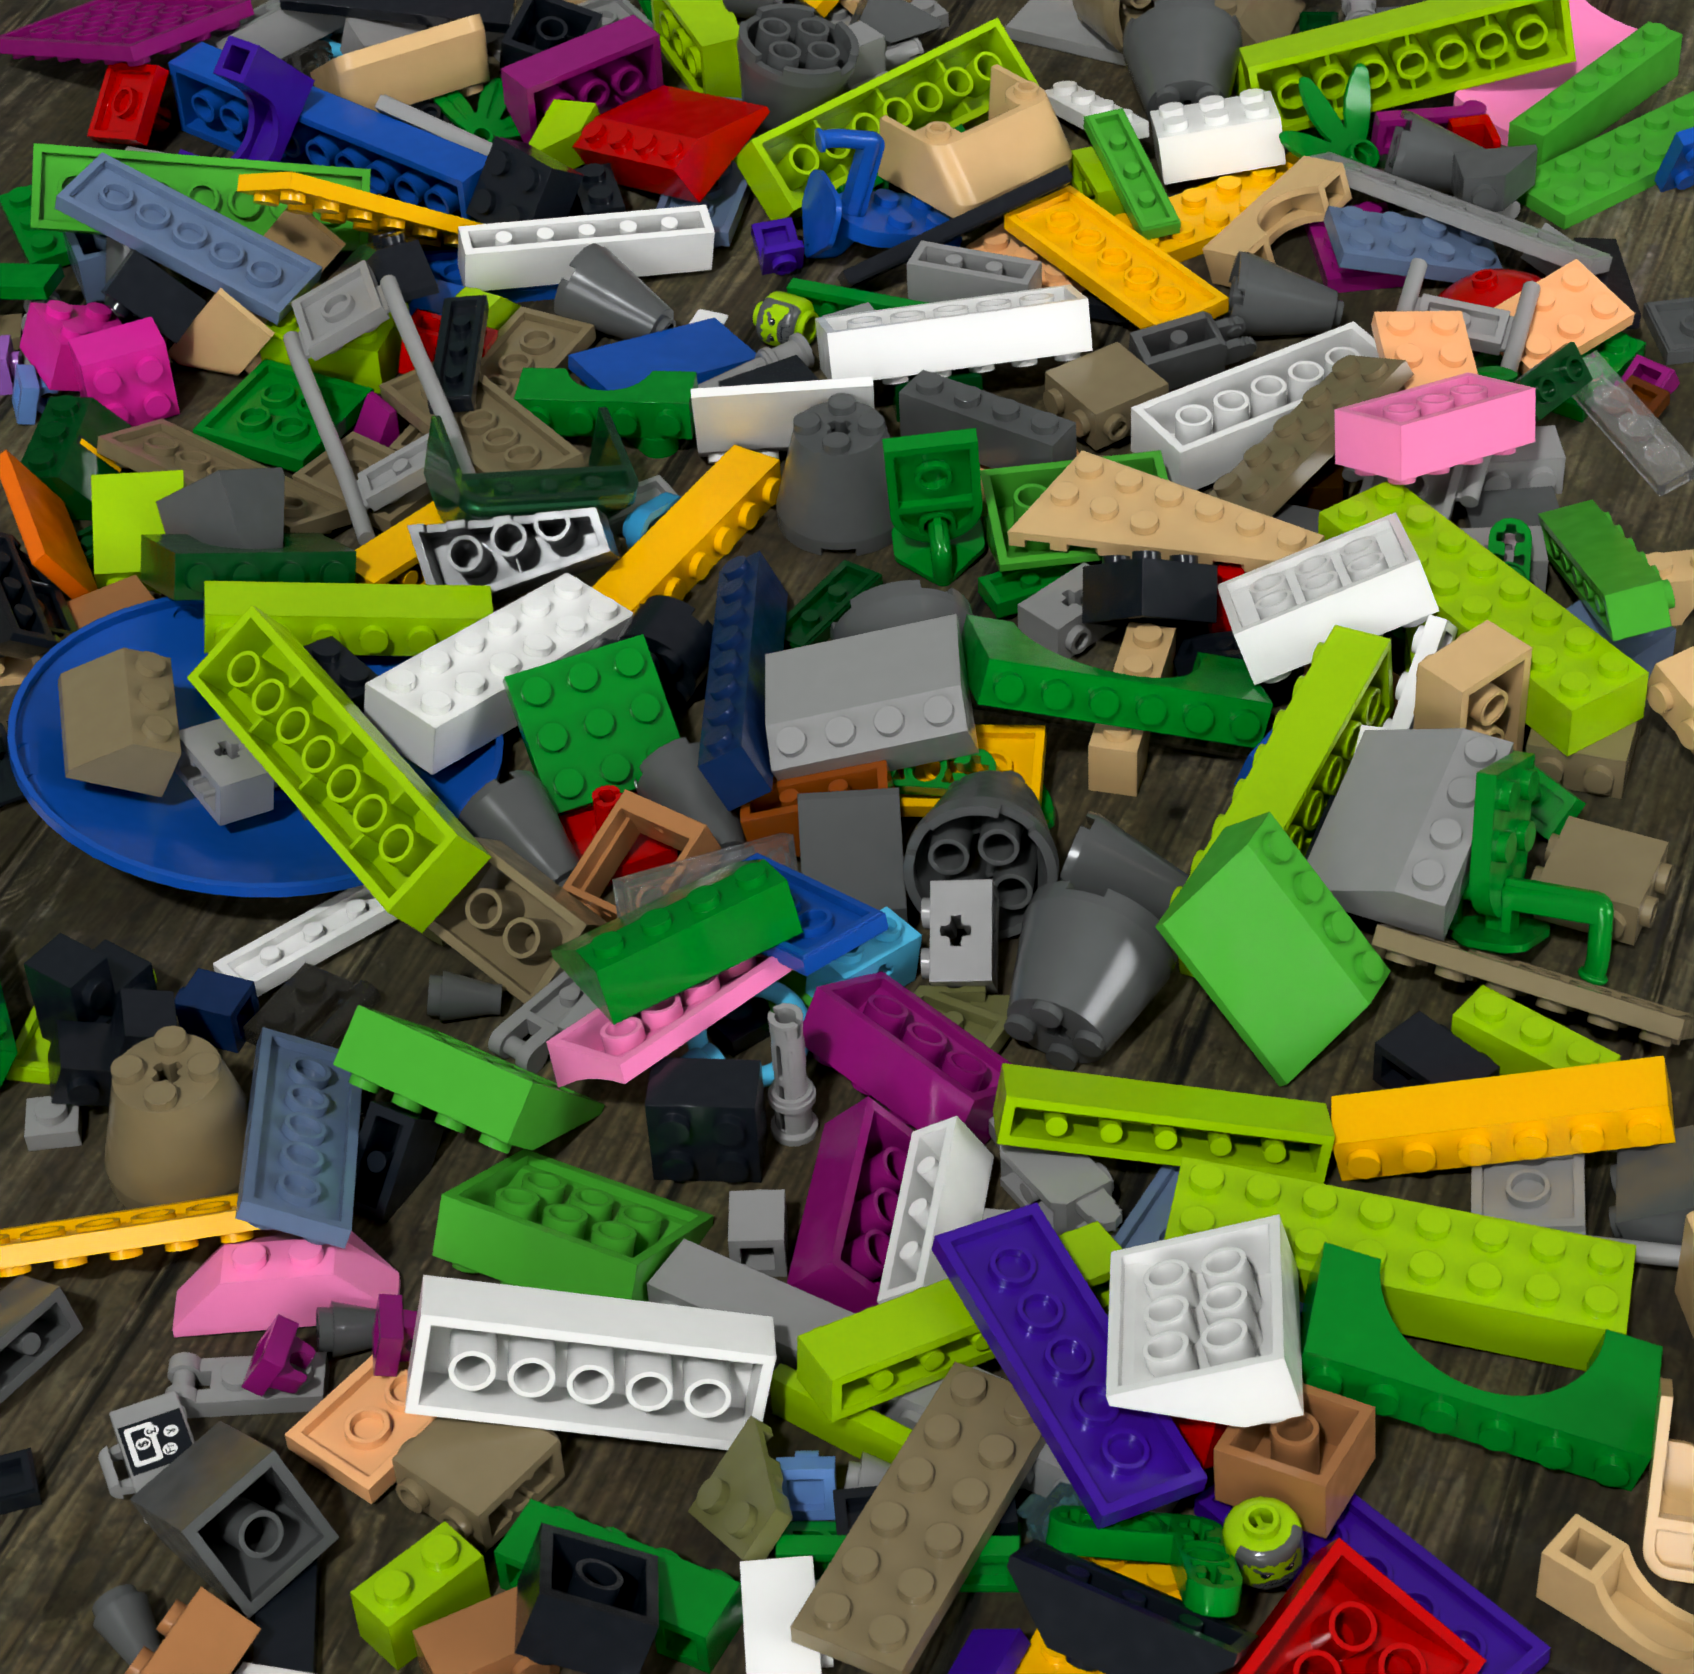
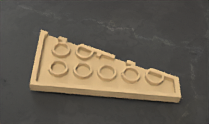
(1129, 510)

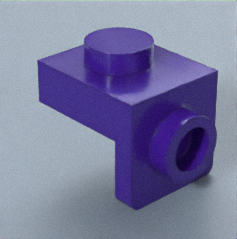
(777, 246)

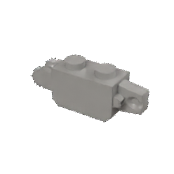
(1065, 1186)

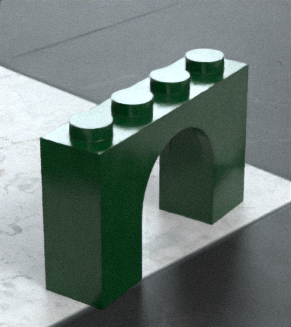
(181, 563)

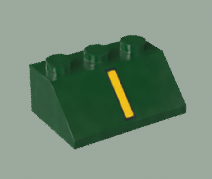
(66, 450)

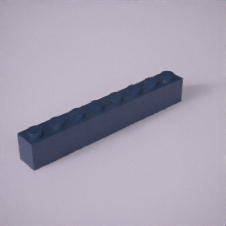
(745, 628)

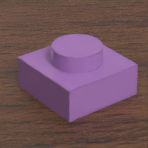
(8, 362)

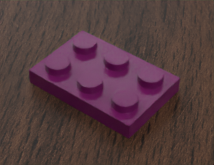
(1343, 278)

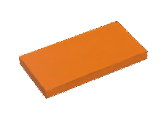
(46, 529)

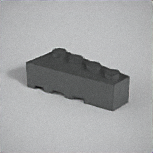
(513, 551)

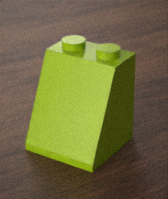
(121, 512)

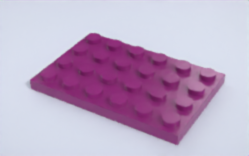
(123, 29)

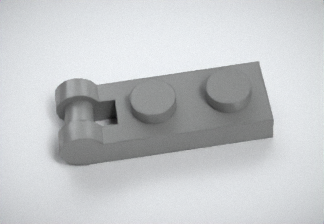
(540, 1019)
(227, 1396)

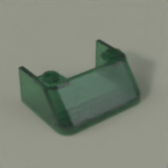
(606, 484)

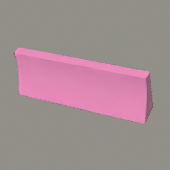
(1508, 98)
(624, 1050)

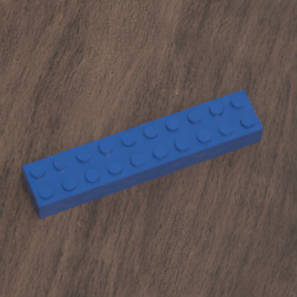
(333, 132)

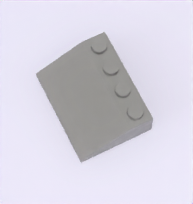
(870, 700)
(1405, 826)

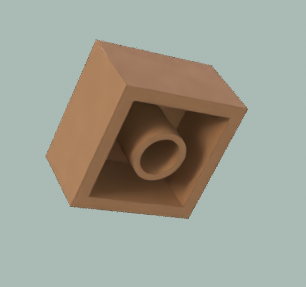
(1302, 1461)

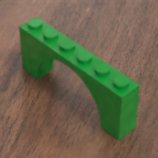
(1021, 675)
(1587, 1428)

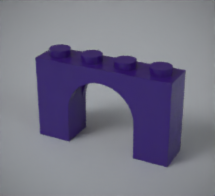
(273, 96)

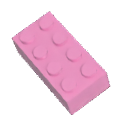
(1434, 427)

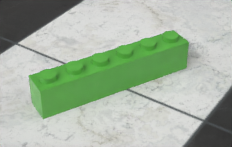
(1600, 93)
(1606, 570)

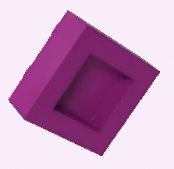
(391, 1335)
(273, 1356)

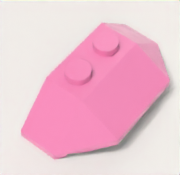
(276, 1274)

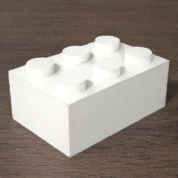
(1217, 136)

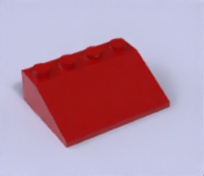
(670, 140)
(1353, 1621)

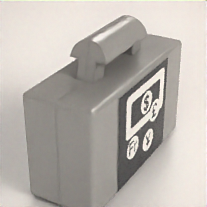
(148, 1440)

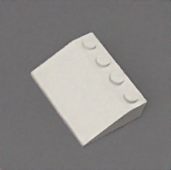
(762, 414)
(1354, 580)
(1208, 1326)

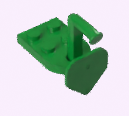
(935, 502)
(1498, 869)

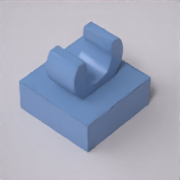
(28, 393)
(809, 1485)

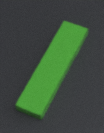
(1131, 174)

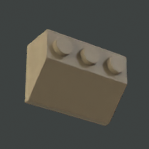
(1264, 18)
(120, 721)
(512, 920)

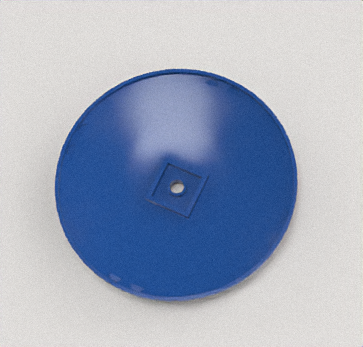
(173, 835)

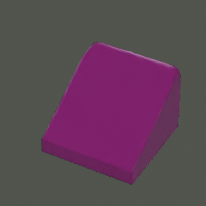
(1653, 373)
(378, 420)

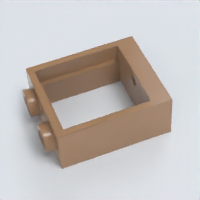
(617, 835)

